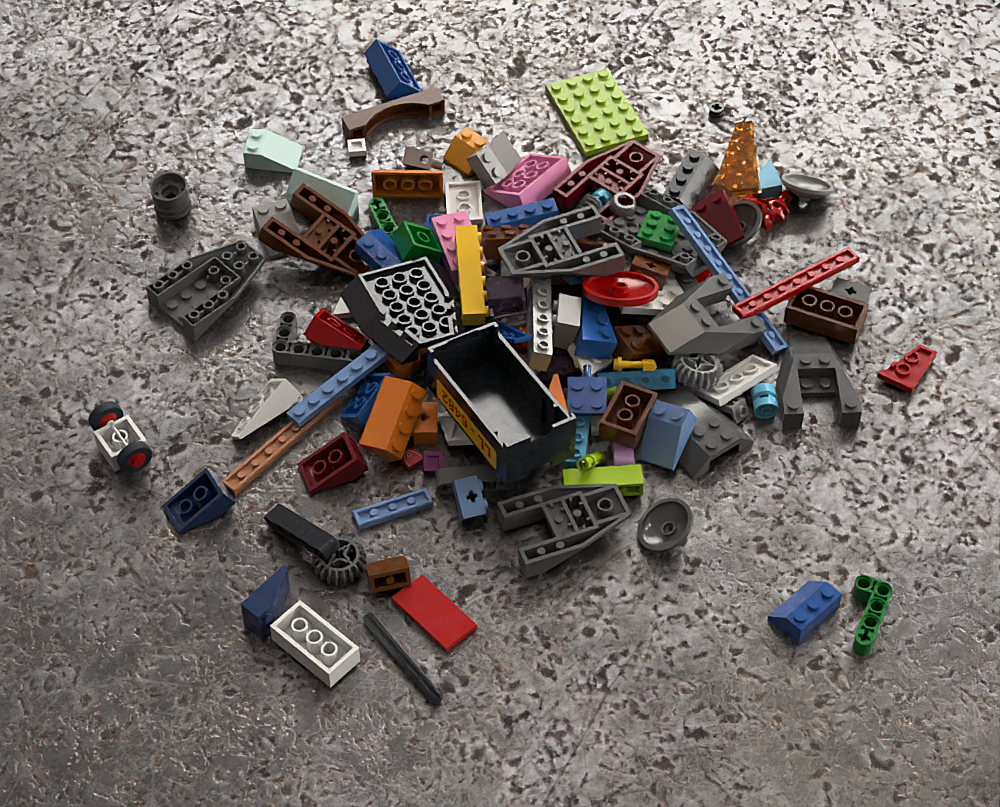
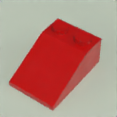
(331, 331)

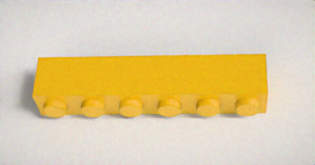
(470, 275)

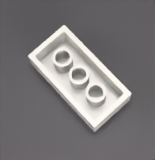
(315, 643)

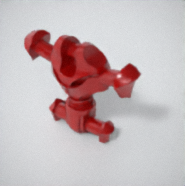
(772, 208)

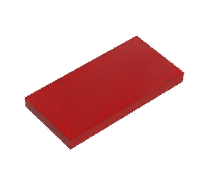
(434, 613)

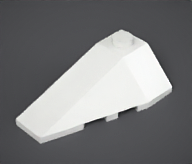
(273, 400)

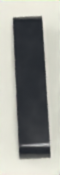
(302, 532)

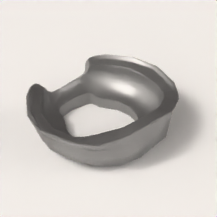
(620, 210)

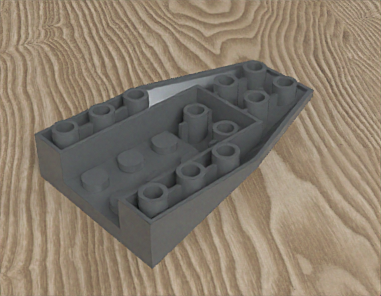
(205, 286)

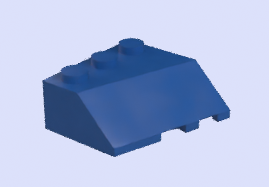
(360, 407)

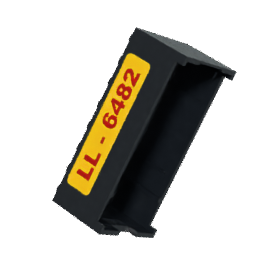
(500, 403)

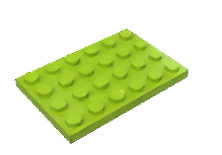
(596, 111)

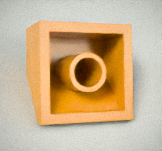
(461, 147)

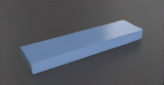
(392, 508)

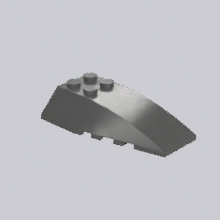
(711, 435)

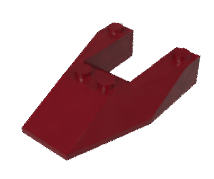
(617, 170)

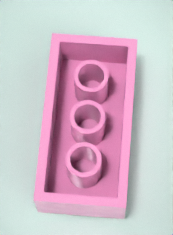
(444, 230)

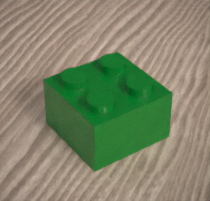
(416, 242)

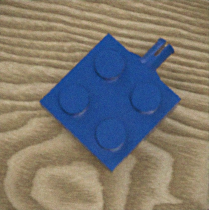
(587, 394)

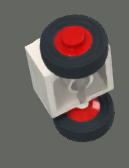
(119, 438)

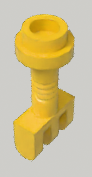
(645, 364)

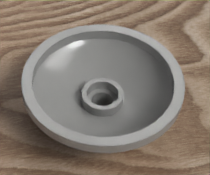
(806, 186)

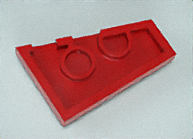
(910, 369)

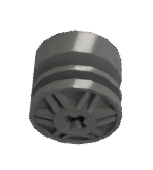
(170, 195)

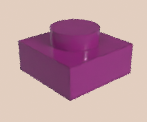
(432, 461)

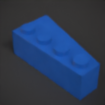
(595, 332)

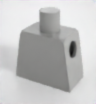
(414, 156)

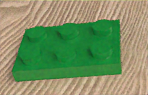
(658, 231)

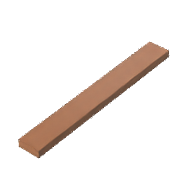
(272, 450)

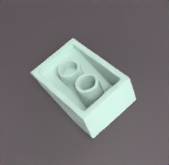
(271, 152)

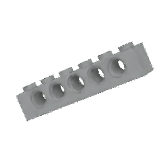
(539, 323)

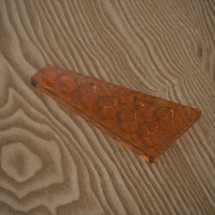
(740, 164)

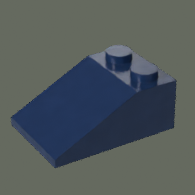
(198, 501)
(266, 603)

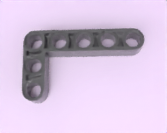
(304, 354)

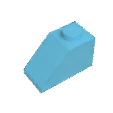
(770, 182)

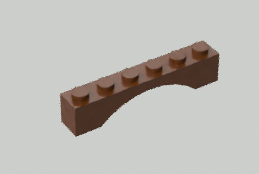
(423, 103)

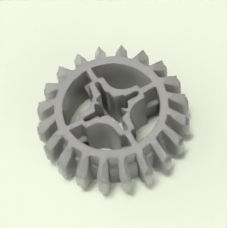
(697, 370)

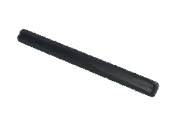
(402, 658)

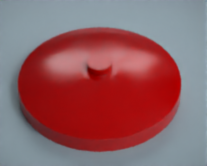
(621, 289)

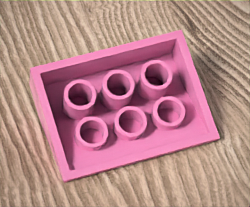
(530, 180)

